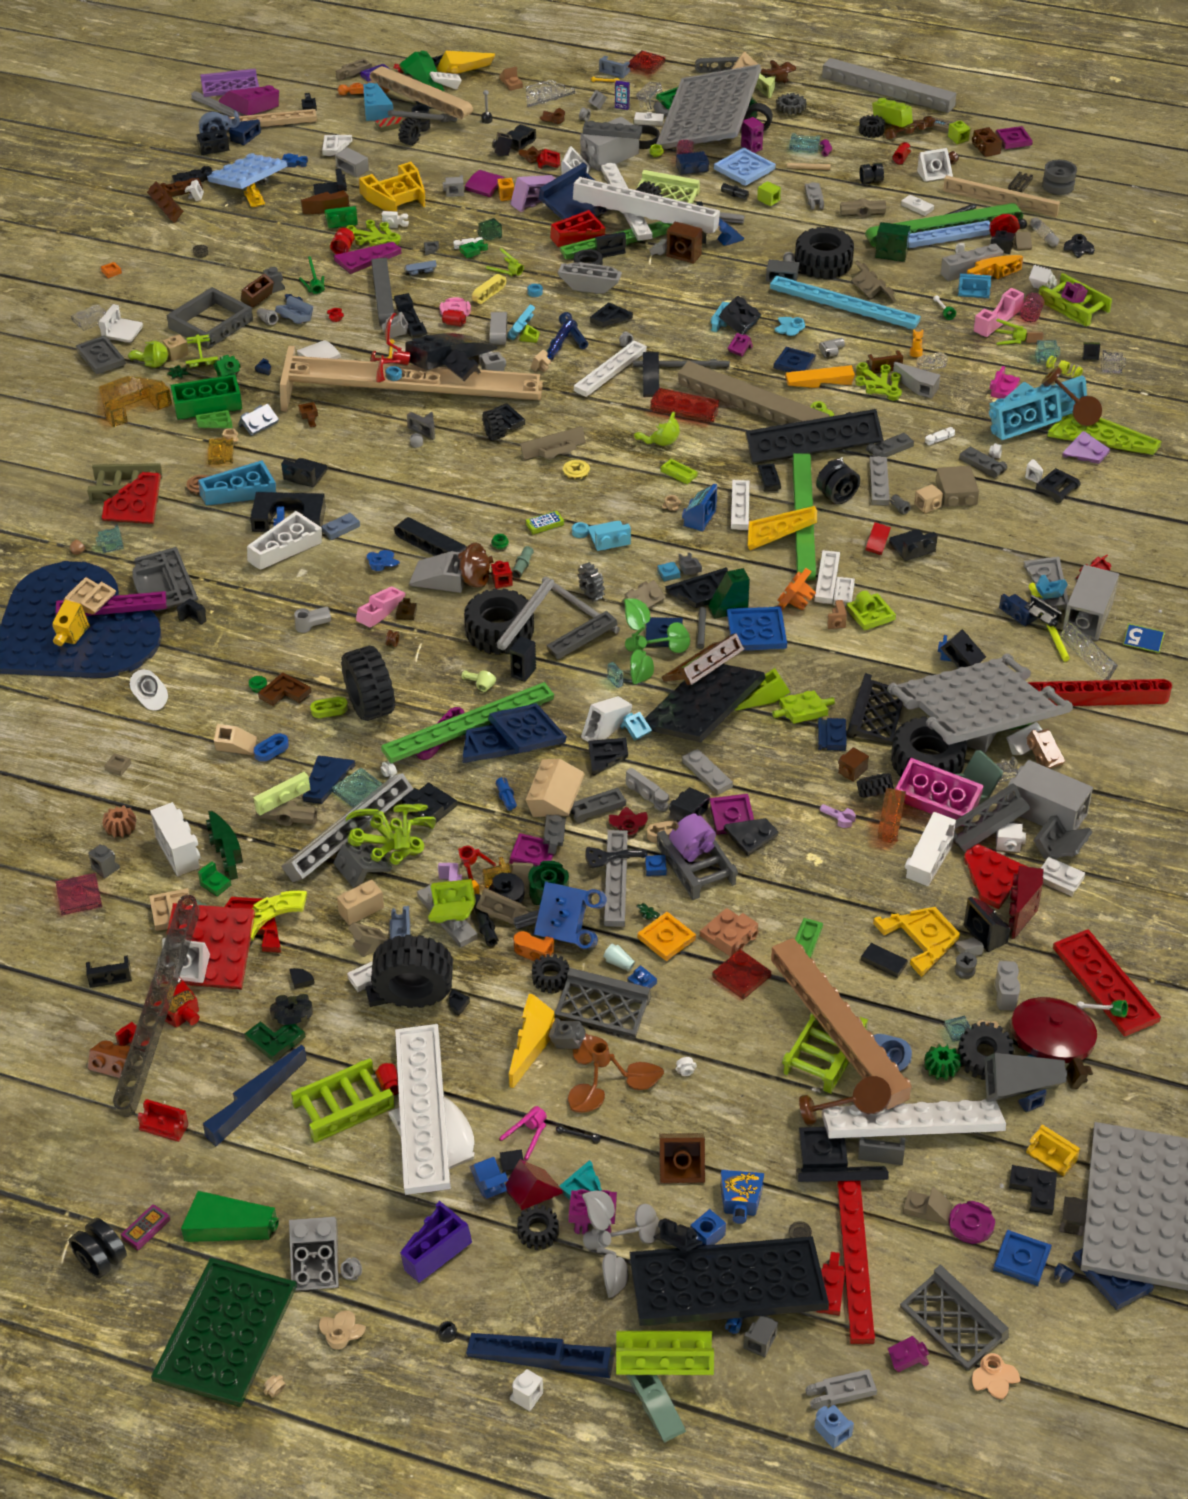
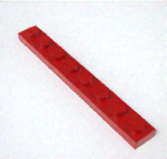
(855, 1263)

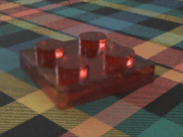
(646, 62)
(741, 974)

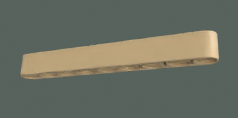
(421, 92)

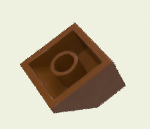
(682, 1157)

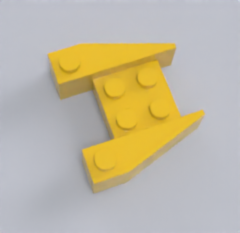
(395, 190)

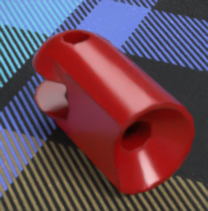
(901, 153)

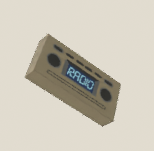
(941, 124)

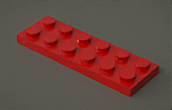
(1106, 981)

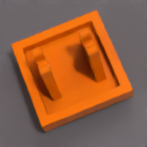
(797, 591)

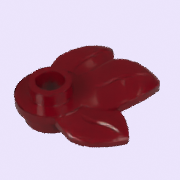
(628, 821)

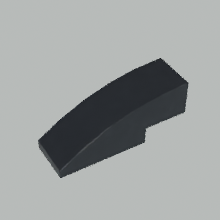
(650, 373)

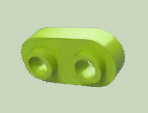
(329, 707)

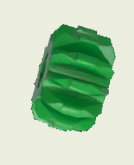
(942, 1062)

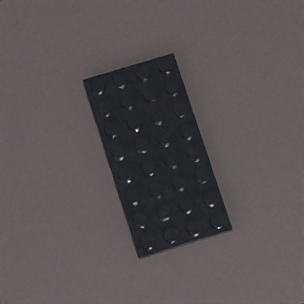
(728, 1281)

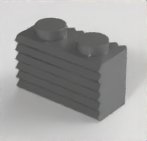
(783, 269)

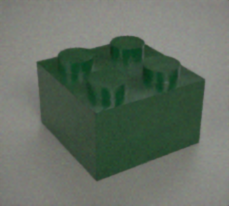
(892, 241)

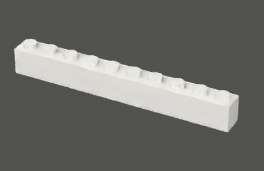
(645, 204)

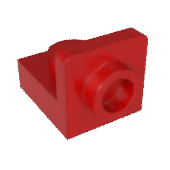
(548, 158)
(126, 1034)

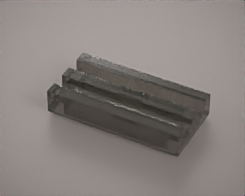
(1017, 182)

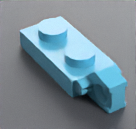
(715, 320)

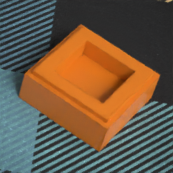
(111, 270)

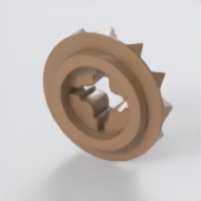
(193, 484)

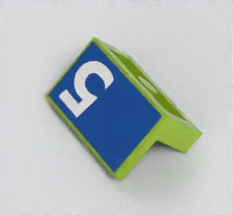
(1143, 638)

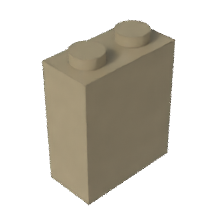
(957, 486)

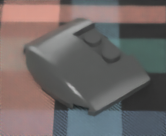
(161, 573)

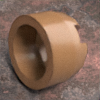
(77, 547)

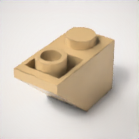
(234, 740)

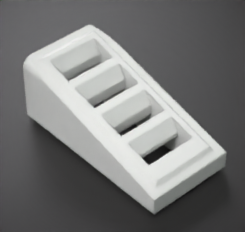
(448, 79)

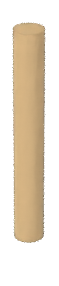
(808, 166)

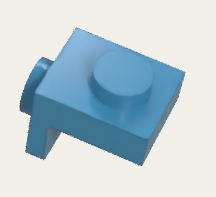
(1050, 589)

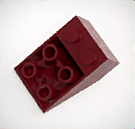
(1026, 897)

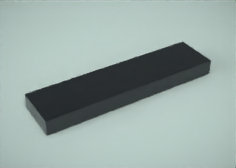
(842, 1174)

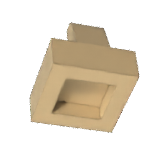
(541, 362)

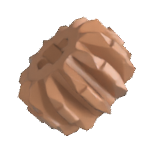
(119, 821)

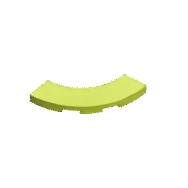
(270, 907)

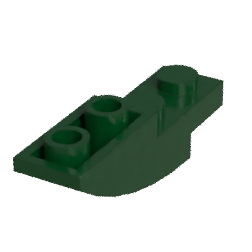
(225, 843)

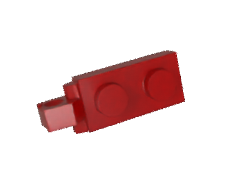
(833, 1279)

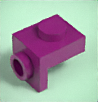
(908, 1354)

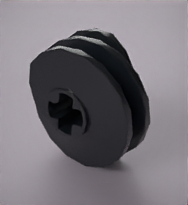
(509, 886)

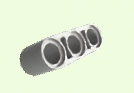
(498, 328)

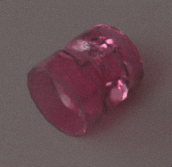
(1032, 307)

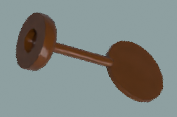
(1086, 409)
(869, 1096)

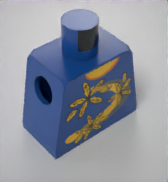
(741, 1193)

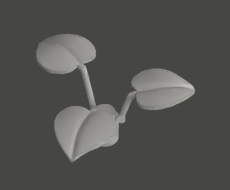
(600, 1211)

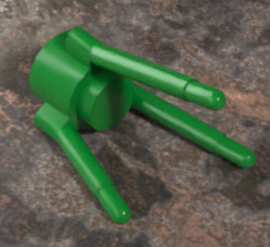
(316, 286)

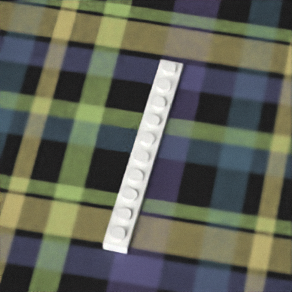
(637, 223)

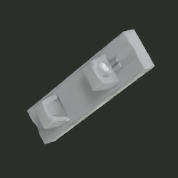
(460, 931)

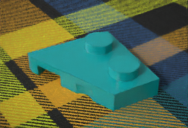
(582, 1179)

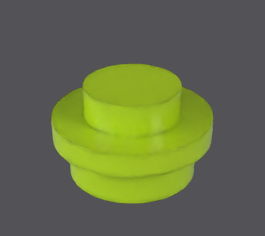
(656, 150)

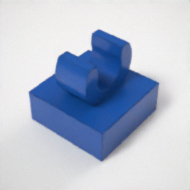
(642, 977)

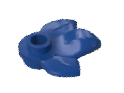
(379, 560)

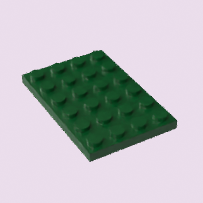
(224, 1332)

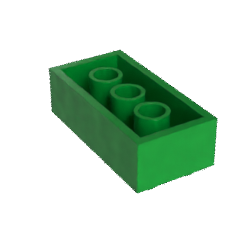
(206, 396)

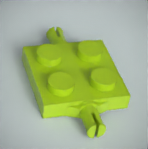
(803, 707)

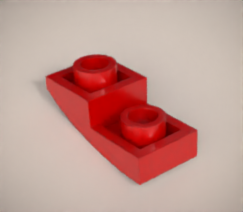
(877, 538)

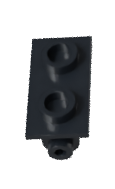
(1038, 606)
(677, 1235)

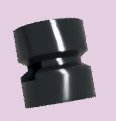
(424, 122)
(871, 173)

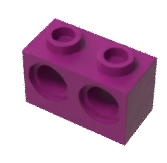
(752, 135)

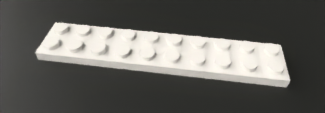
(422, 1110)

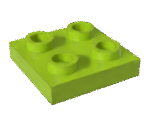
(870, 610)

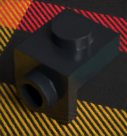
(193, 610)

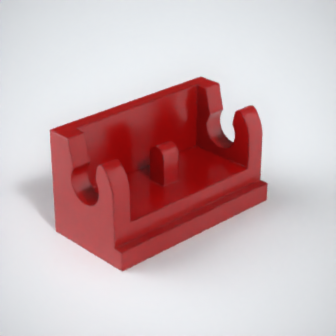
(163, 1120)

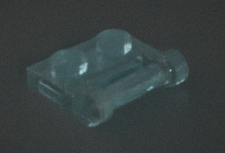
(804, 143)

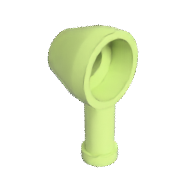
(484, 679)

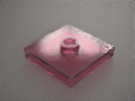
(78, 894)

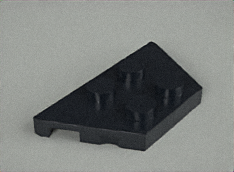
(697, 590)

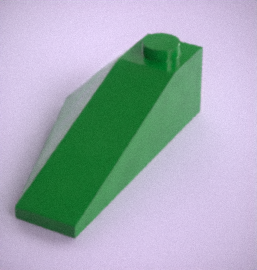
(419, 66)

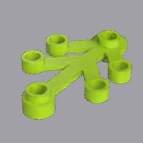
(373, 236)
(892, 392)
(385, 840)

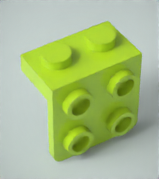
(452, 900)

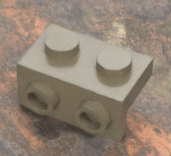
(647, 593)

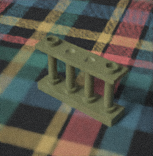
(116, 472)

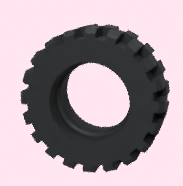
(824, 252)
(490, 607)
(368, 683)
(916, 736)
(412, 971)

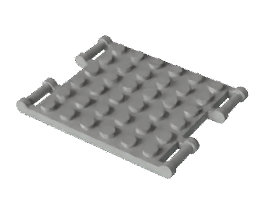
(980, 699)

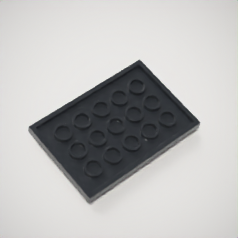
(699, 708)

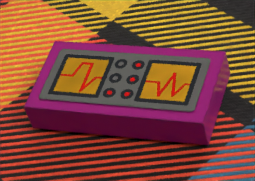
(145, 1227)

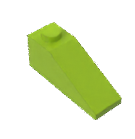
(767, 692)

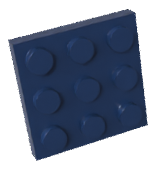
(527, 728)

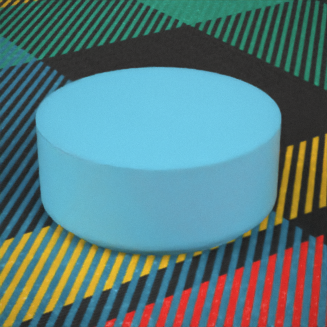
(580, 530)

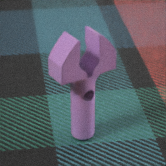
(843, 817)

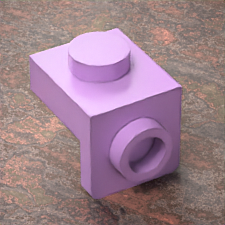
(449, 871)

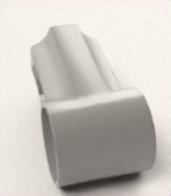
(306, 619)

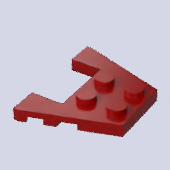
(269, 929)

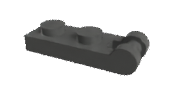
(890, 446)
(982, 462)
(597, 804)

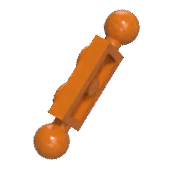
(356, 88)

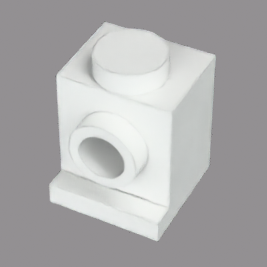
(527, 1389)

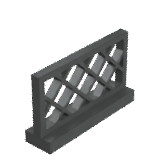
(610, 988)
(972, 1308)

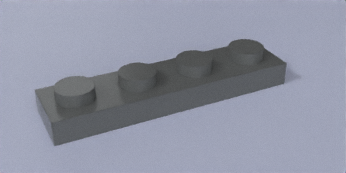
(612, 130)
(582, 635)

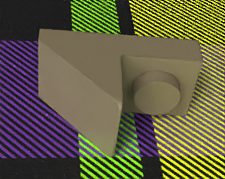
(366, 938)
(931, 1208)

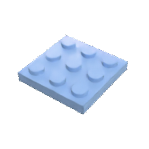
(744, 166)

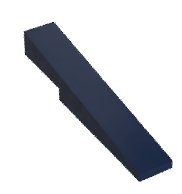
(252, 1095)
(542, 1353)

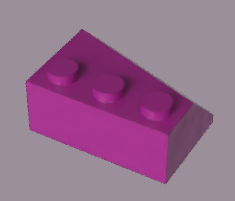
(251, 100)

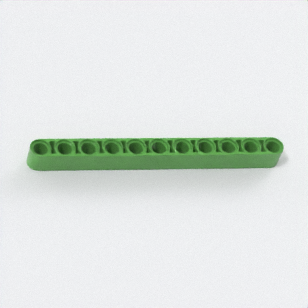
(951, 220)
(802, 499)

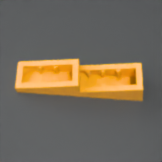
(812, 378)

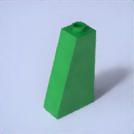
(227, 1219)

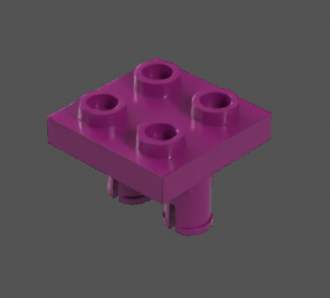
(578, 1210)

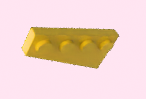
(777, 526)

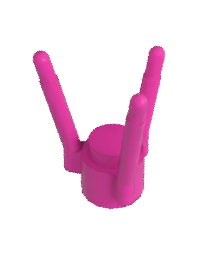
(533, 1119)

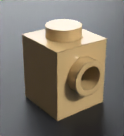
(176, 347)
(928, 498)

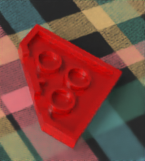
(135, 501)
(991, 874)

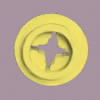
(576, 465)

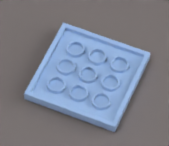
(246, 171)

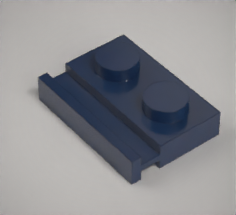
(832, 734)

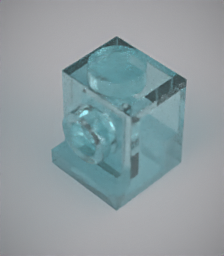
(1045, 349)
(110, 539)

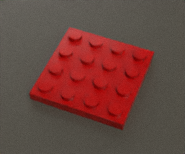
(228, 939)

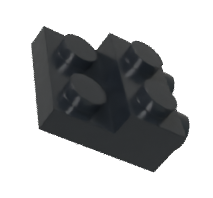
(438, 802)

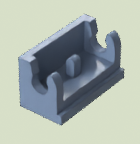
(613, 68)
(400, 923)

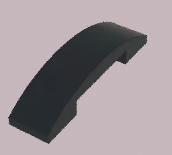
(405, 305)

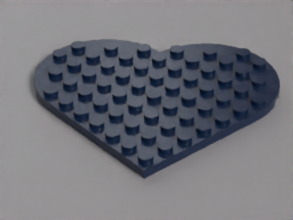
(104, 650)

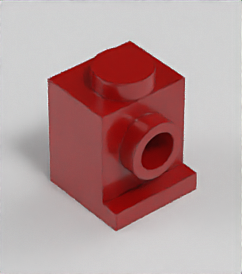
(501, 569)

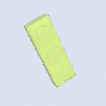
(282, 793)

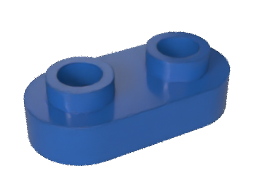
(271, 747)

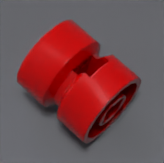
(342, 241)

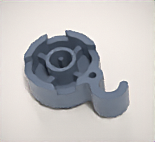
(218, 120)

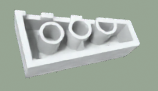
(284, 540)

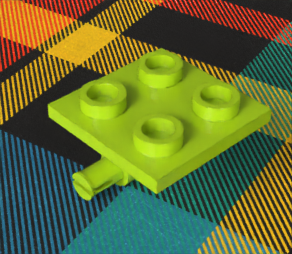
(195, 363)

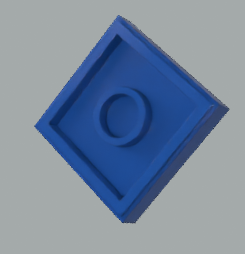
(1022, 1257)

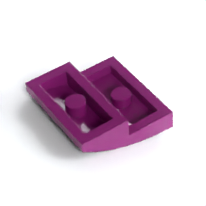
(483, 183)

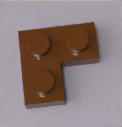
(284, 686)

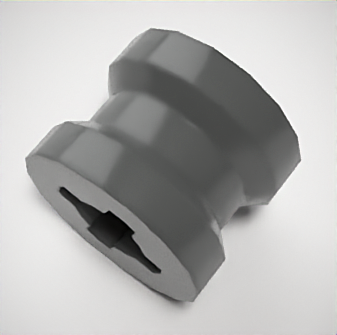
(961, 969)

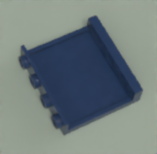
(559, 194)

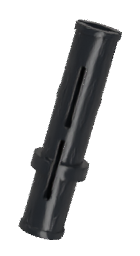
(486, 926)

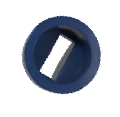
(1064, 1272)

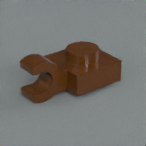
(309, 412)

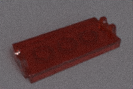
(685, 405)

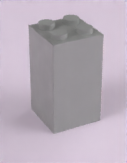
(600, 150)
(1092, 600)
(1051, 795)

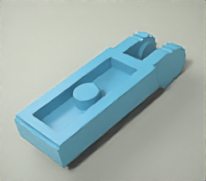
(520, 323)

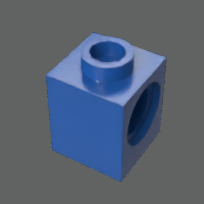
(709, 1222)

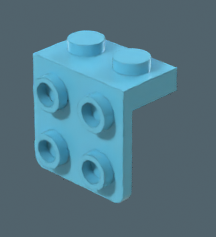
(610, 535)

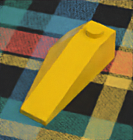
(460, 61)
(532, 1038)

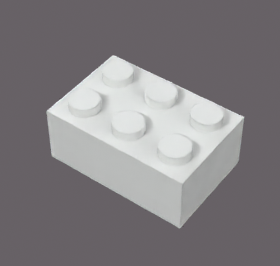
(175, 838)

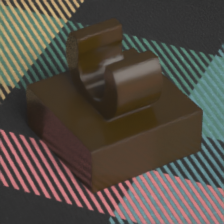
(406, 610)
(1077, 1073)

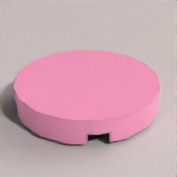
(455, 304)

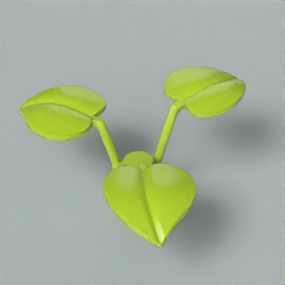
(401, 835)

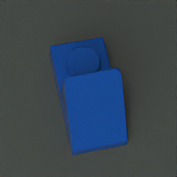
(729, 234)

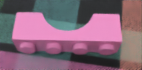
(1008, 306)

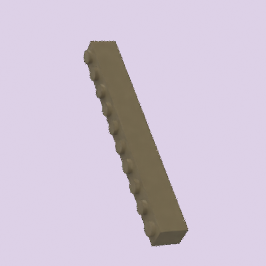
(745, 395)

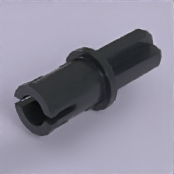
(734, 191)

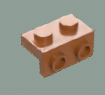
(108, 1058)

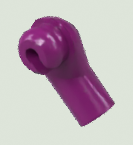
(827, 148)

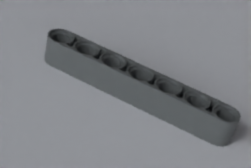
(382, 289)

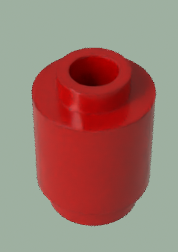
(454, 317)
(388, 1077)

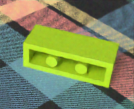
(893, 112)

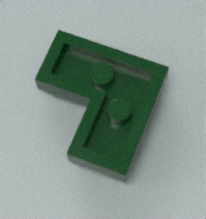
(274, 1044)

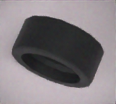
(760, 107)
(588, 255)

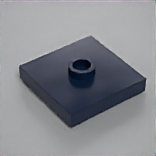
(794, 360)
(657, 629)

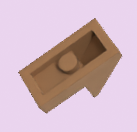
(510, 78)

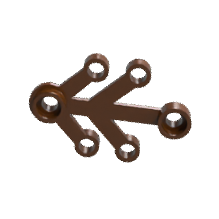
(927, 121)

